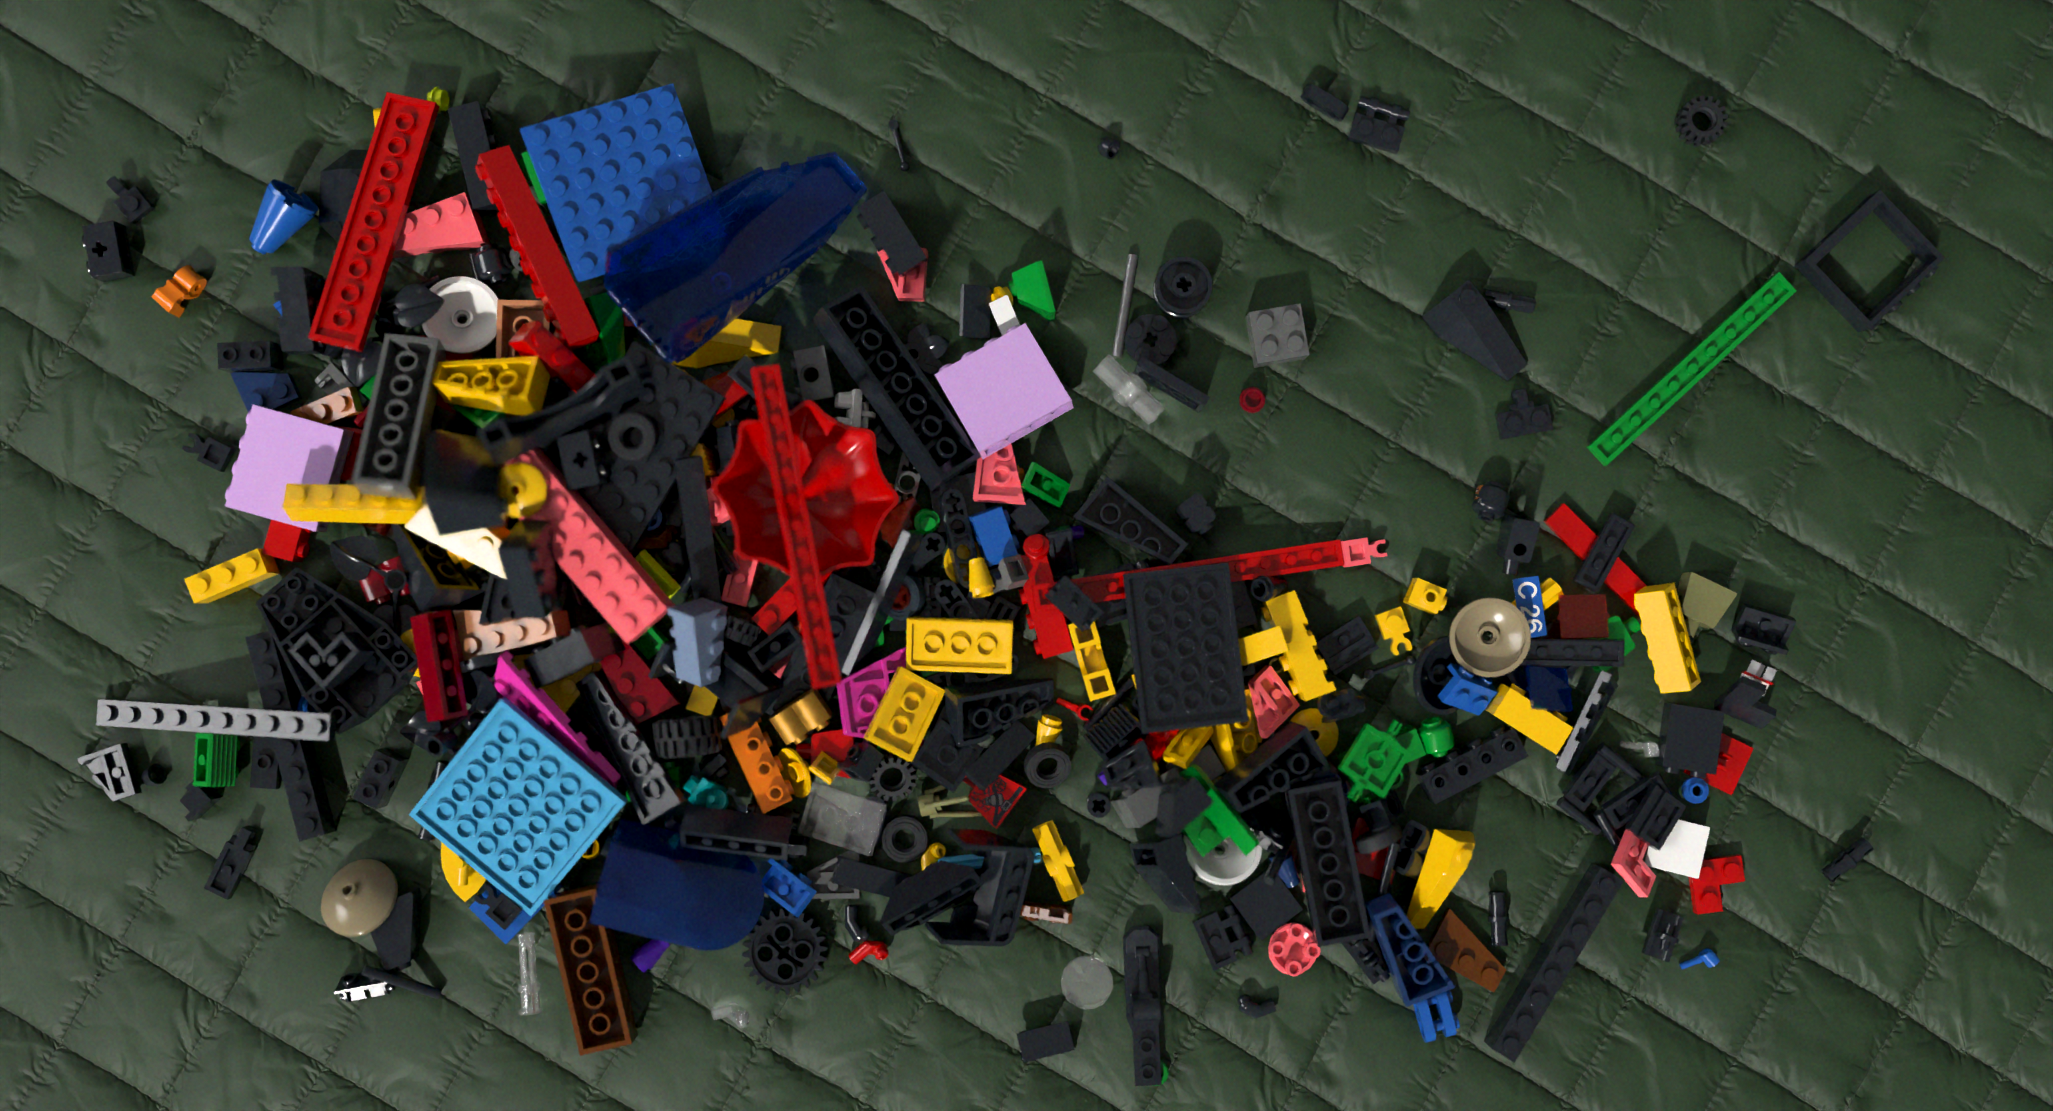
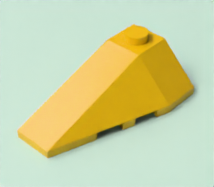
(1442, 868)

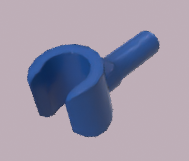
(1706, 956)

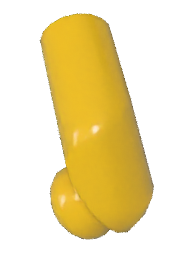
(932, 854)

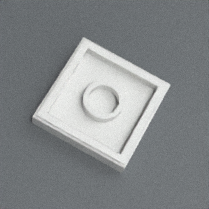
(1681, 851)

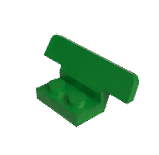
(1217, 821)

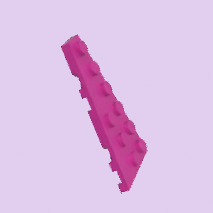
(542, 709)

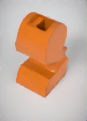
(184, 285)

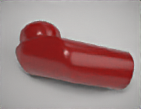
(869, 947)

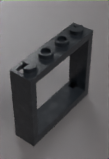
(1907, 234)

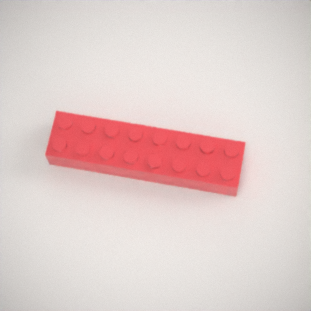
(595, 555)

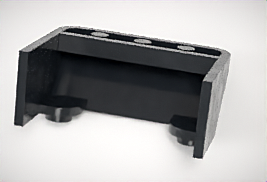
(739, 684)
(997, 902)

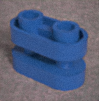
(1447, 1021)

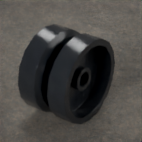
(1191, 275)

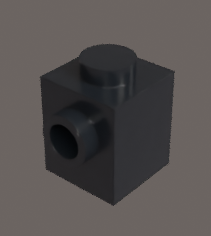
(1027, 518)

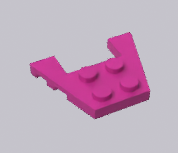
(863, 692)

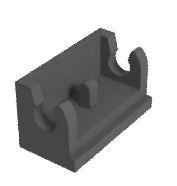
(334, 380)

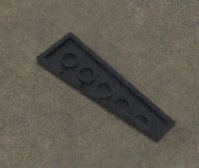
(640, 769)

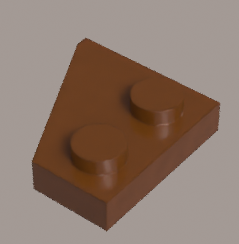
(1047, 911)

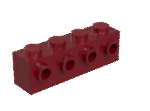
(439, 665)

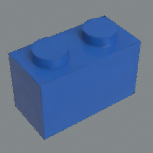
(993, 535)

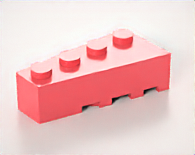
(441, 227)

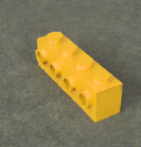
(1667, 638)

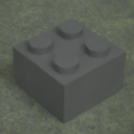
(1277, 335)

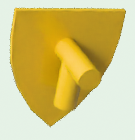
(460, 875)

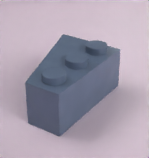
(699, 640)

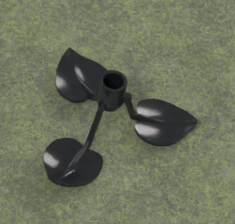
(415, 306)
(355, 558)
(479, 693)

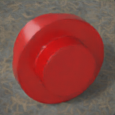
(1036, 546)

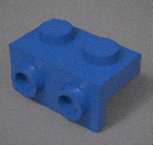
(1468, 690)
(787, 888)

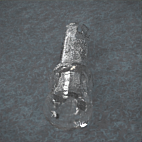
(526, 940)

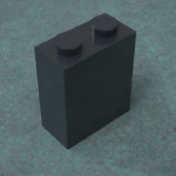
(1689, 739)

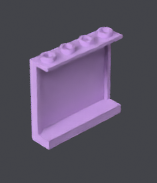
(1004, 390)
(283, 451)

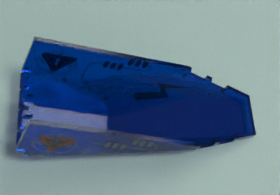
(727, 251)

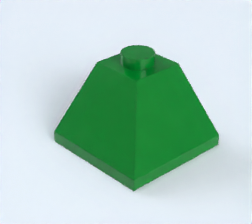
(1032, 290)

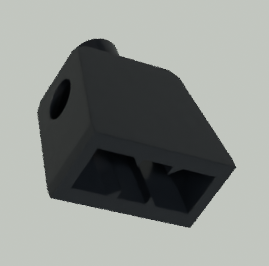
(1516, 531)

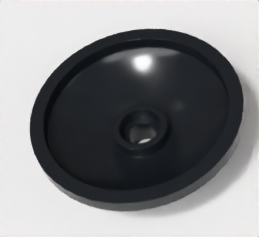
(1432, 675)

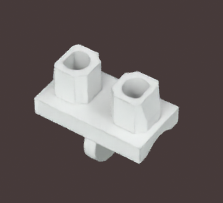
(856, 411)

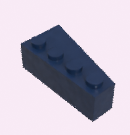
(1409, 960)

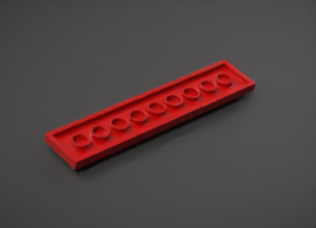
(374, 222)

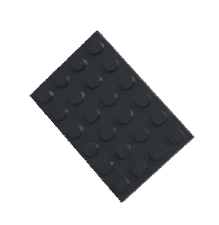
(1185, 648)

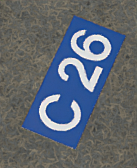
(1530, 603)

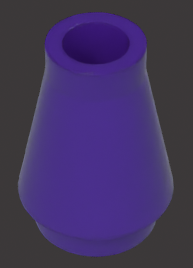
(648, 954)

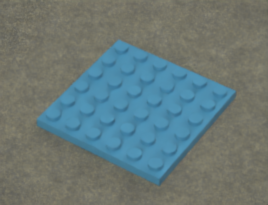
(518, 806)

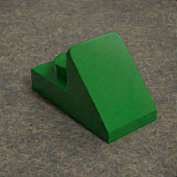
(1045, 485)

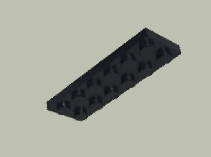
(846, 607)

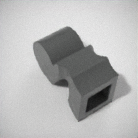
(1009, 574)

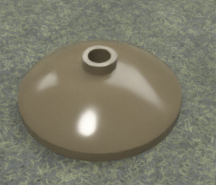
(1503, 650)
(367, 905)

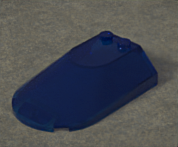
(676, 891)

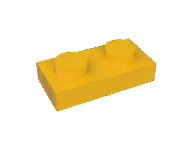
(1187, 745)

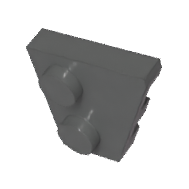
(822, 878)

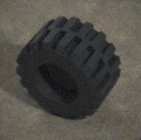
(687, 736)

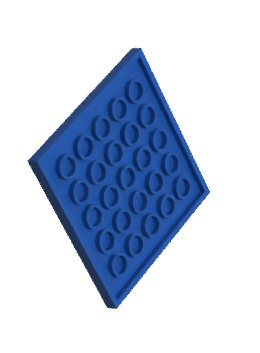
(615, 172)

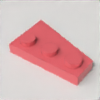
(998, 479)

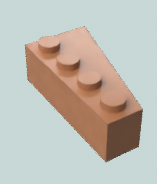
(507, 635)

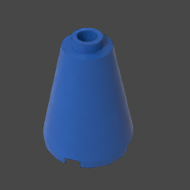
(280, 216)

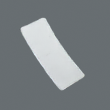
(1004, 314)

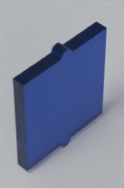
(1549, 689)

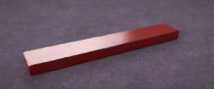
(1580, 539)

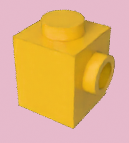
(1425, 596)

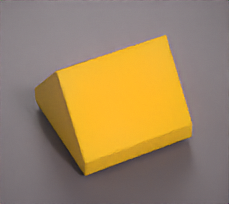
(825, 768)

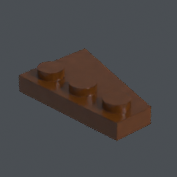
(1464, 953)

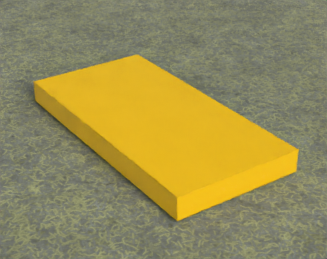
(959, 645)

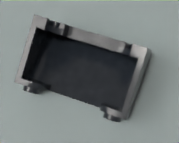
(461, 484)

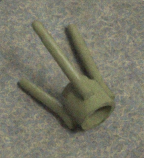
(931, 804)

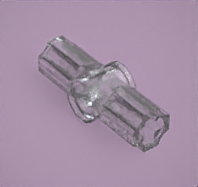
(1128, 389)

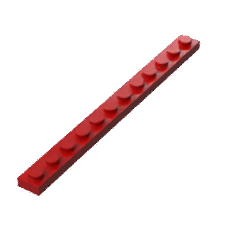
(795, 526)
(1241, 568)

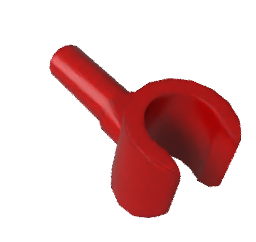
(1074, 707)

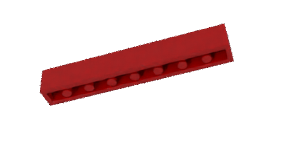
(536, 247)

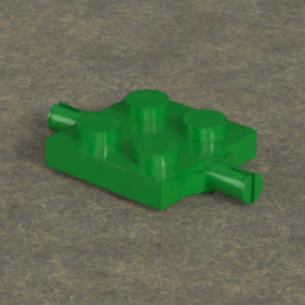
(1374, 760)

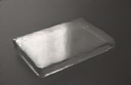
(842, 819)

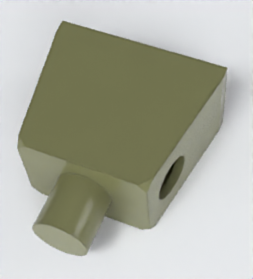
(1702, 601)

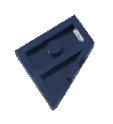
(266, 389)

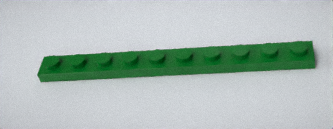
(1691, 369)

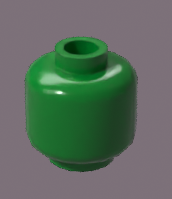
(1436, 736)

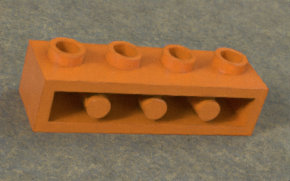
(760, 767)

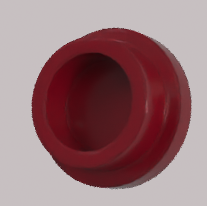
(1252, 400)

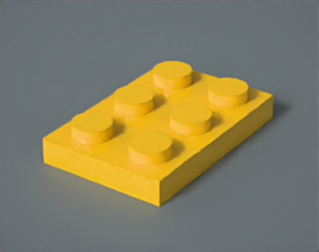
(904, 714)

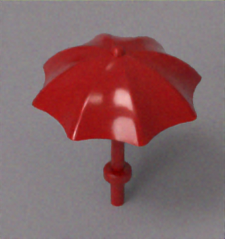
(841, 487)

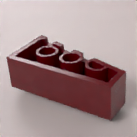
(638, 693)

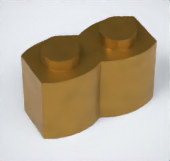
(801, 716)

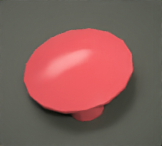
(1293, 949)

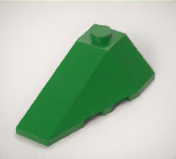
(610, 325)

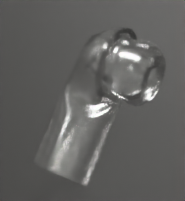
(733, 1011)

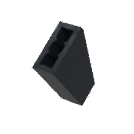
(399, 934)

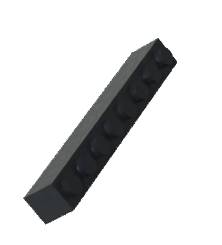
(295, 756)
(1553, 962)

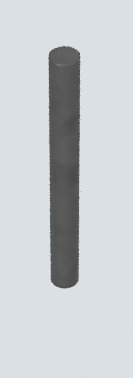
(1124, 306)

